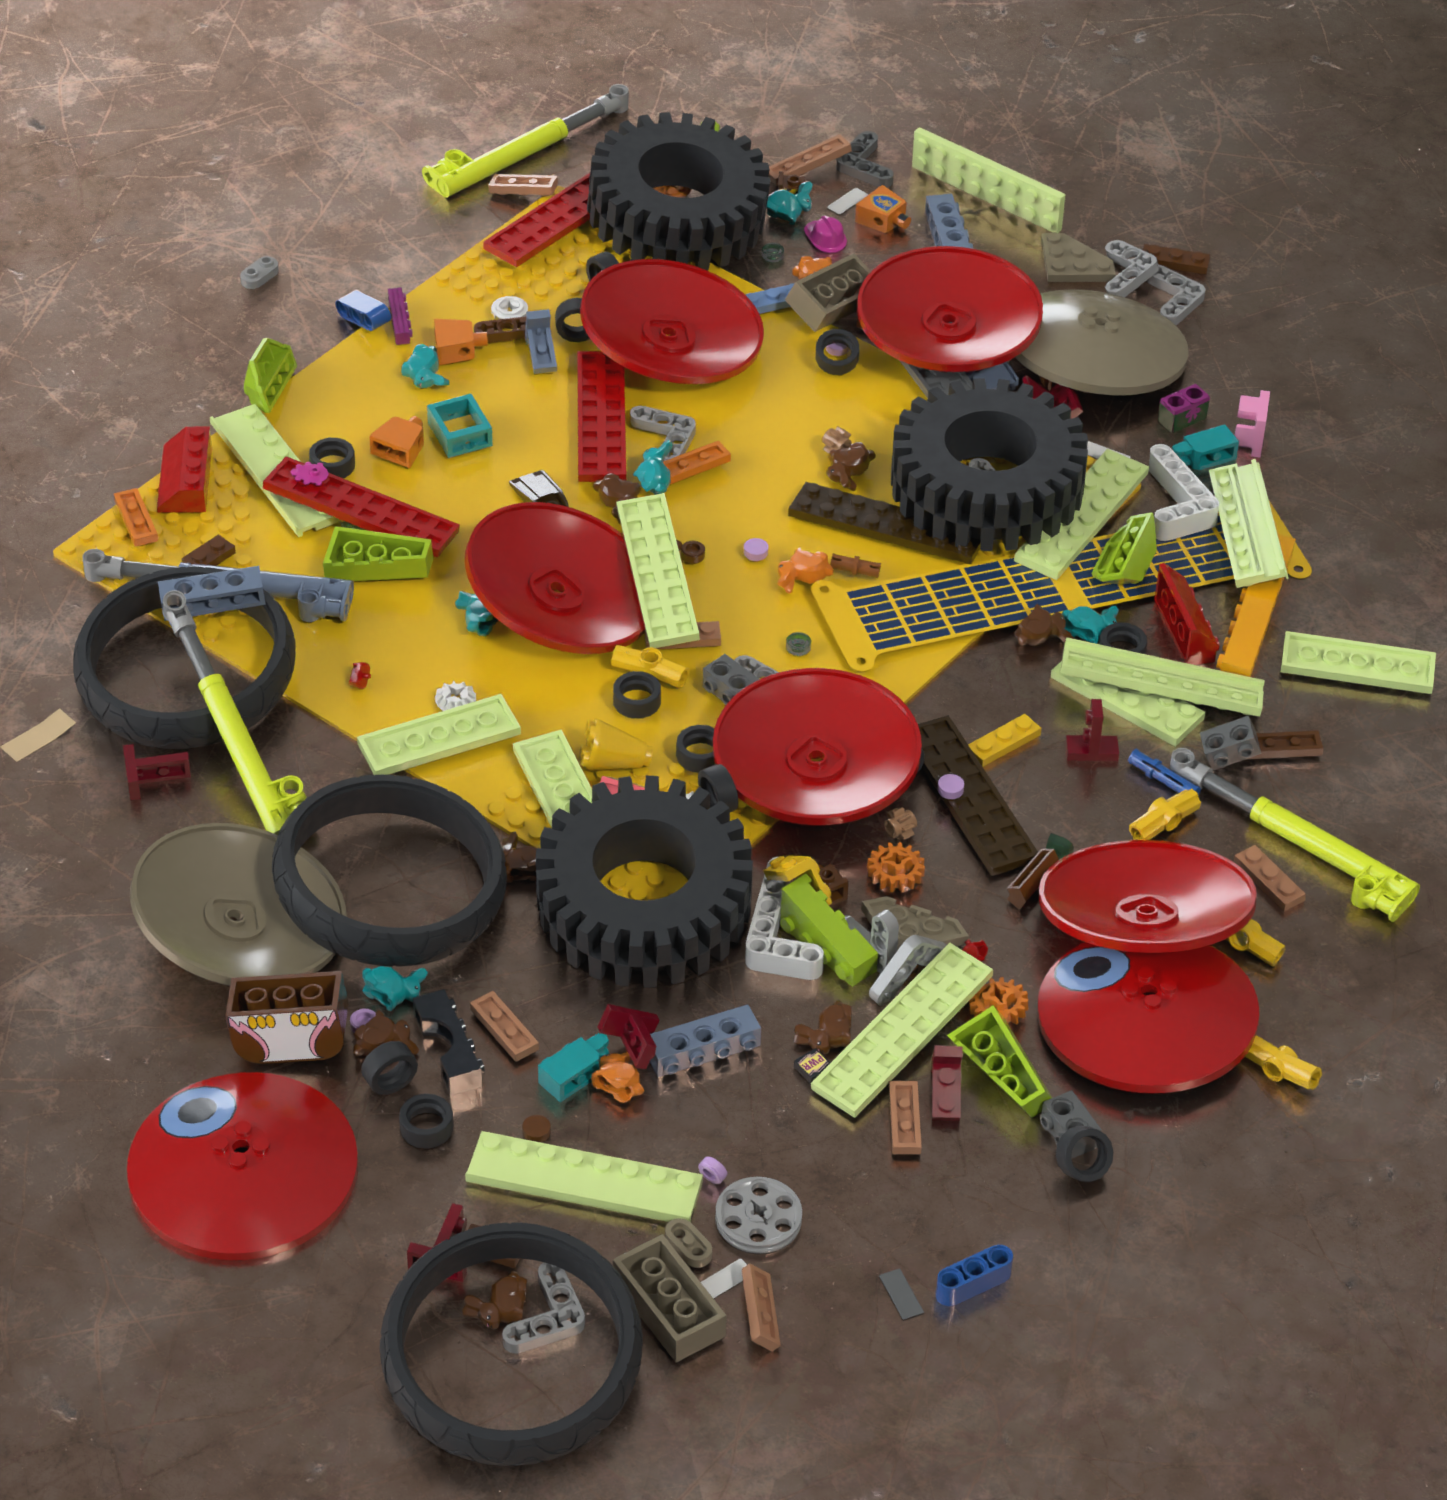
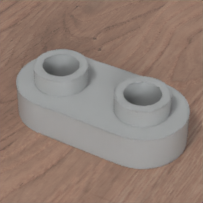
(259, 272)

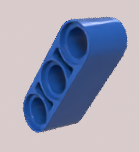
(363, 310)
(974, 1275)

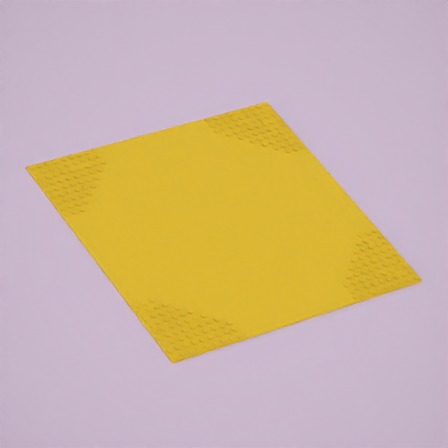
(411, 627)

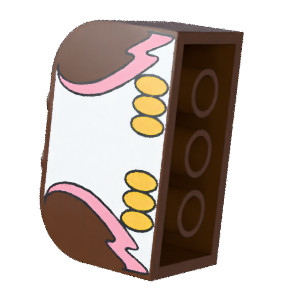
(287, 1016)

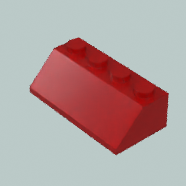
(185, 471)
(1184, 617)

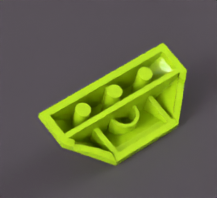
(268, 373)
(1128, 552)

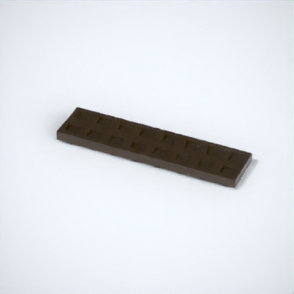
(874, 520)
(981, 808)

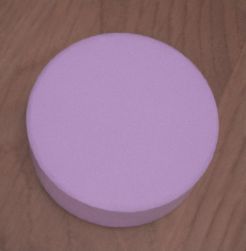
(837, 349)
(755, 549)
(950, 786)
(360, 1018)
(712, 1170)

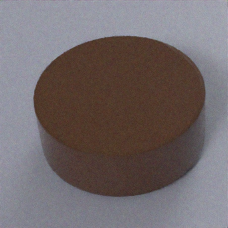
(693, 552)
(536, 1128)

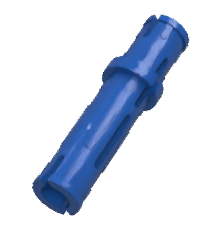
(1140, 760)

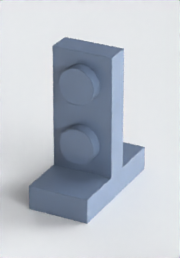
(540, 341)

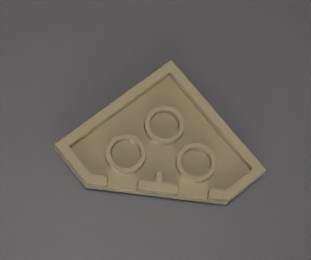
(1073, 261)
(917, 922)

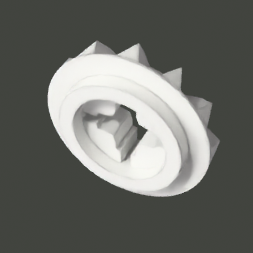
(516, 304)
(445, 701)

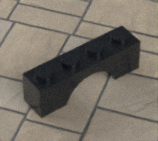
(438, 1018)

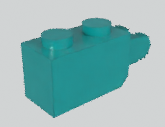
(1208, 448)
(572, 1066)

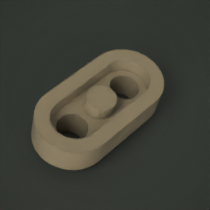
(691, 1244)

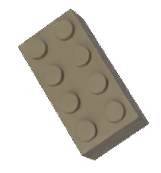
(828, 292)
(671, 1298)

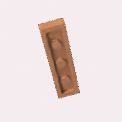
(811, 158)

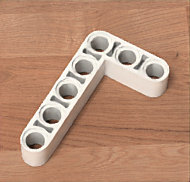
(1196, 504)
(775, 954)

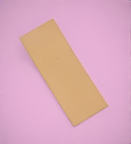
(38, 736)

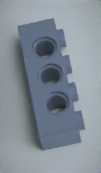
(945, 221)
(218, 590)
(705, 1040)

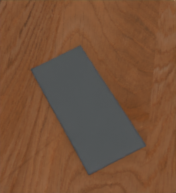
(901, 1294)

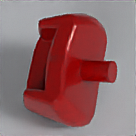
(360, 675)
(976, 949)

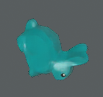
(789, 206)
(423, 366)
(652, 471)
(477, 616)
(1088, 623)
(390, 987)

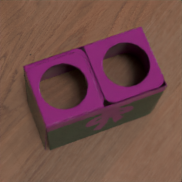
(1187, 405)

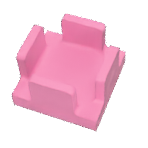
(1254, 409)

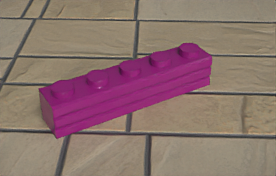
(399, 316)

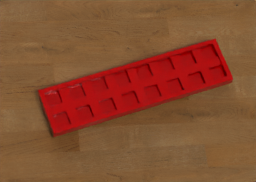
(542, 225)
(600, 417)
(361, 506)

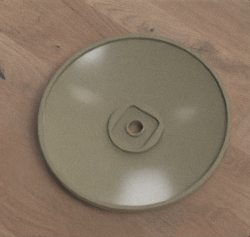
(1105, 344)
(218, 871)

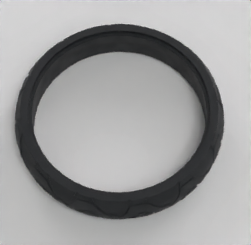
(174, 729)
(377, 943)
(511, 1242)

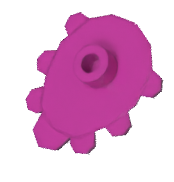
(310, 473)

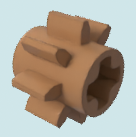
(836, 439)
(900, 823)

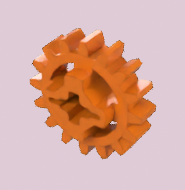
(896, 867)
(1007, 999)

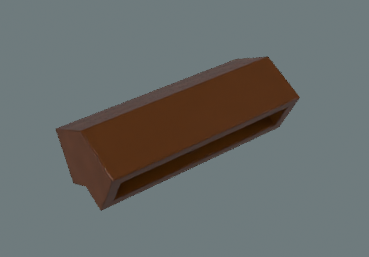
(1029, 879)

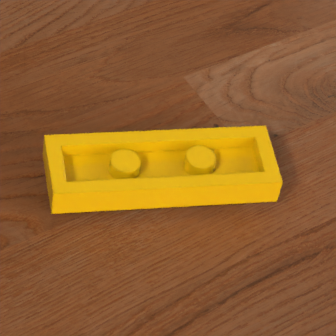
(1005, 739)

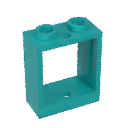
(455, 442)

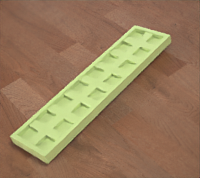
(988, 180)
(1105, 490)
(657, 571)
(901, 1030)

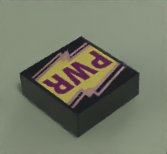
(811, 1064)

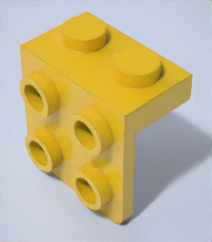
(793, 867)

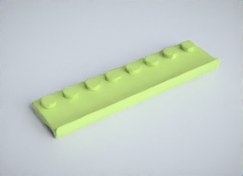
(260, 451)
(1248, 524)
(1162, 677)
(584, 1177)

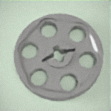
(755, 1224)

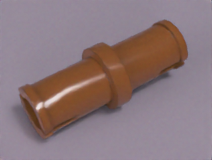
(855, 565)

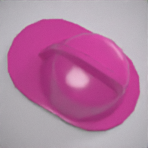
(826, 234)

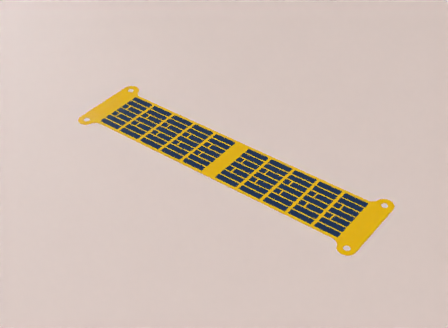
(1003, 593)

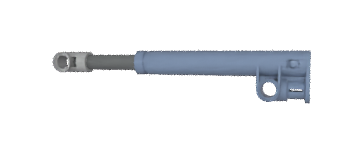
(315, 595)

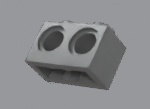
(726, 678)
(1230, 743)
(1065, 1113)

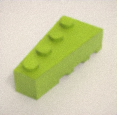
(376, 556)
(813, 921)
(999, 1055)

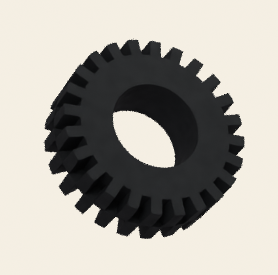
(684, 155)
(985, 503)
(644, 933)

